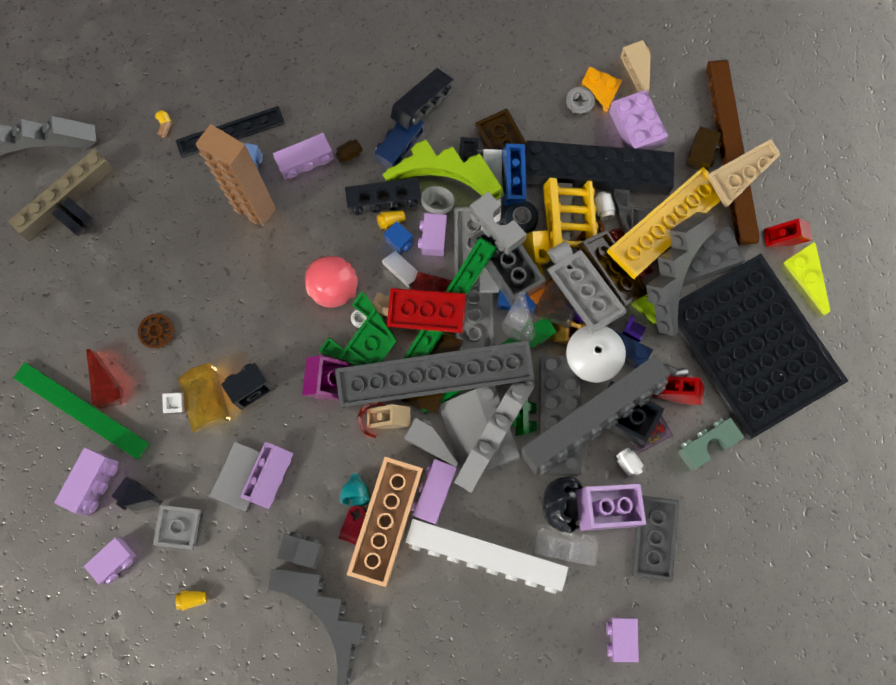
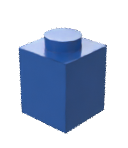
(399, 238)

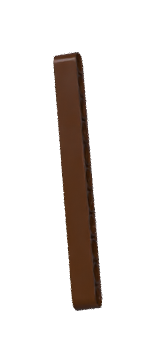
(732, 147)

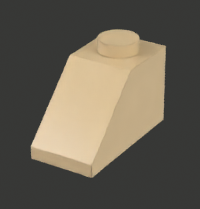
(388, 417)

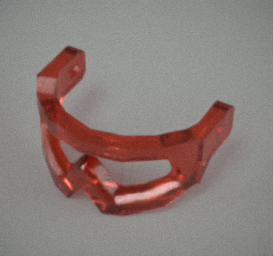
(362, 411)

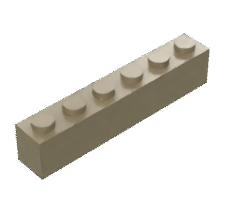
(73, 183)

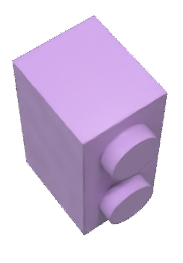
(433, 234)
(110, 561)
(623, 639)

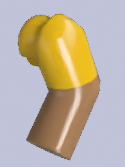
(165, 122)

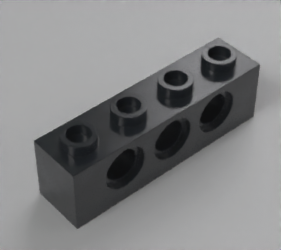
(374, 191)

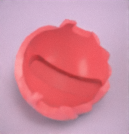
(331, 281)

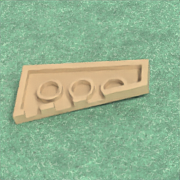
(738, 174)

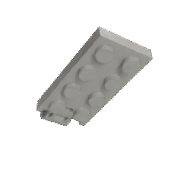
(584, 287)

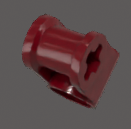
(352, 527)

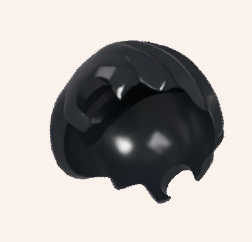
(560, 504)

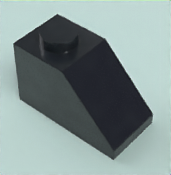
(134, 496)

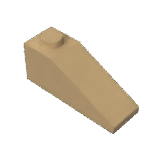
(637, 62)

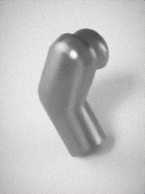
(682, 372)

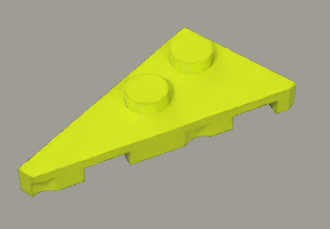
(807, 271)

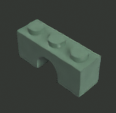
(695, 452)

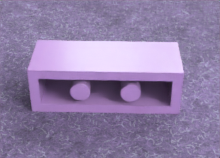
(303, 156)
(266, 475)
(433, 491)

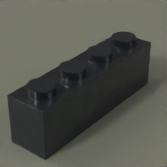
(422, 98)

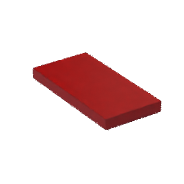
(426, 310)

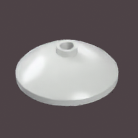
(591, 365)

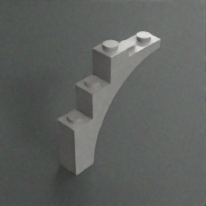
(494, 434)

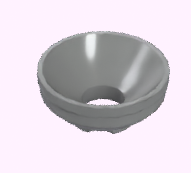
(440, 196)

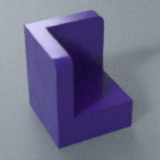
(634, 330)

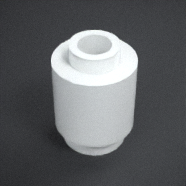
(604, 206)
(630, 462)

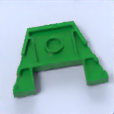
(370, 342)

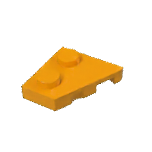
(602, 86)

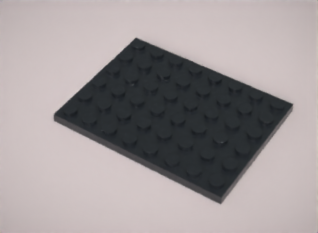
(756, 346)

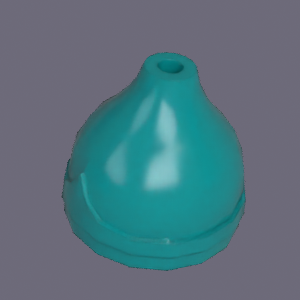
(354, 492)

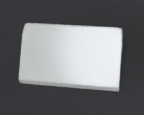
(400, 268)

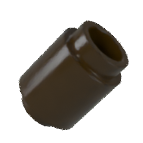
(348, 151)

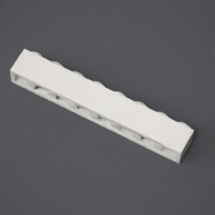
(486, 555)

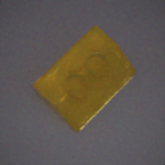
(203, 397)

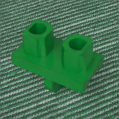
(522, 422)

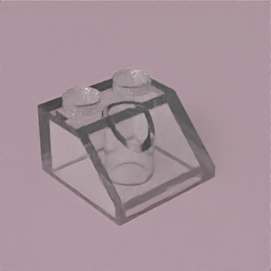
(518, 322)

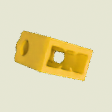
(537, 247)

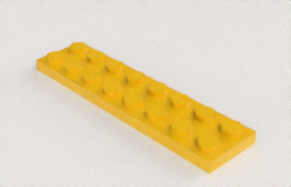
(652, 234)

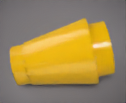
(387, 219)
(190, 599)

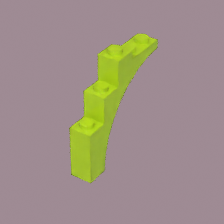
(448, 164)

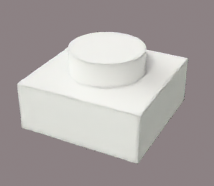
(173, 402)

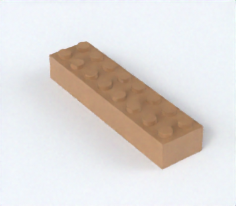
(236, 174)

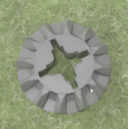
(585, 94)

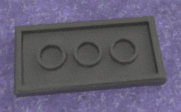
(656, 540)

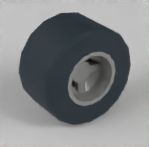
(523, 212)

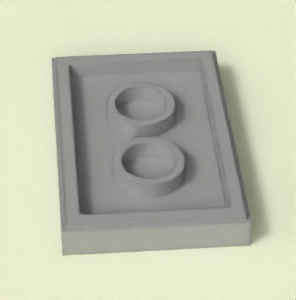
(235, 476)

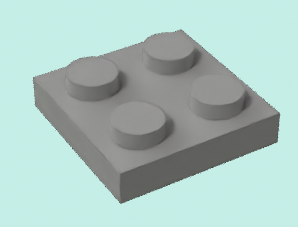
(177, 527)

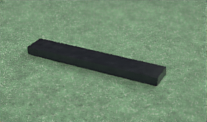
(237, 129)

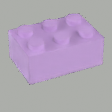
(638, 122)
(87, 482)
(610, 507)

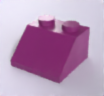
(321, 377)

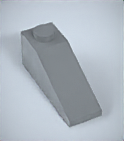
(426, 439)

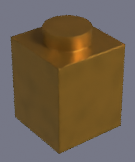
(564, 334)

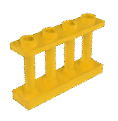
(554, 208)

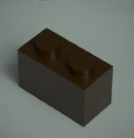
(703, 149)

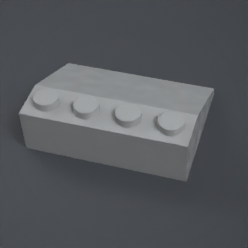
(466, 420)

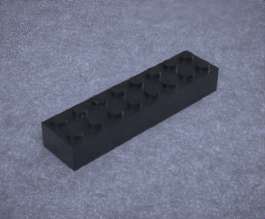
(605, 166)

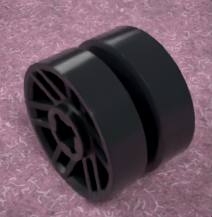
(72, 216)

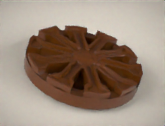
(156, 331)

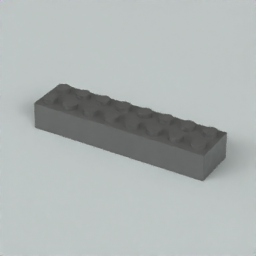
(595, 416)

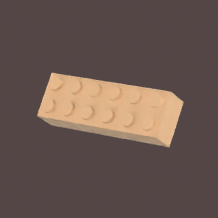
(385, 522)

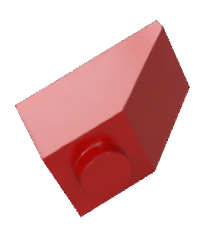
(788, 233)

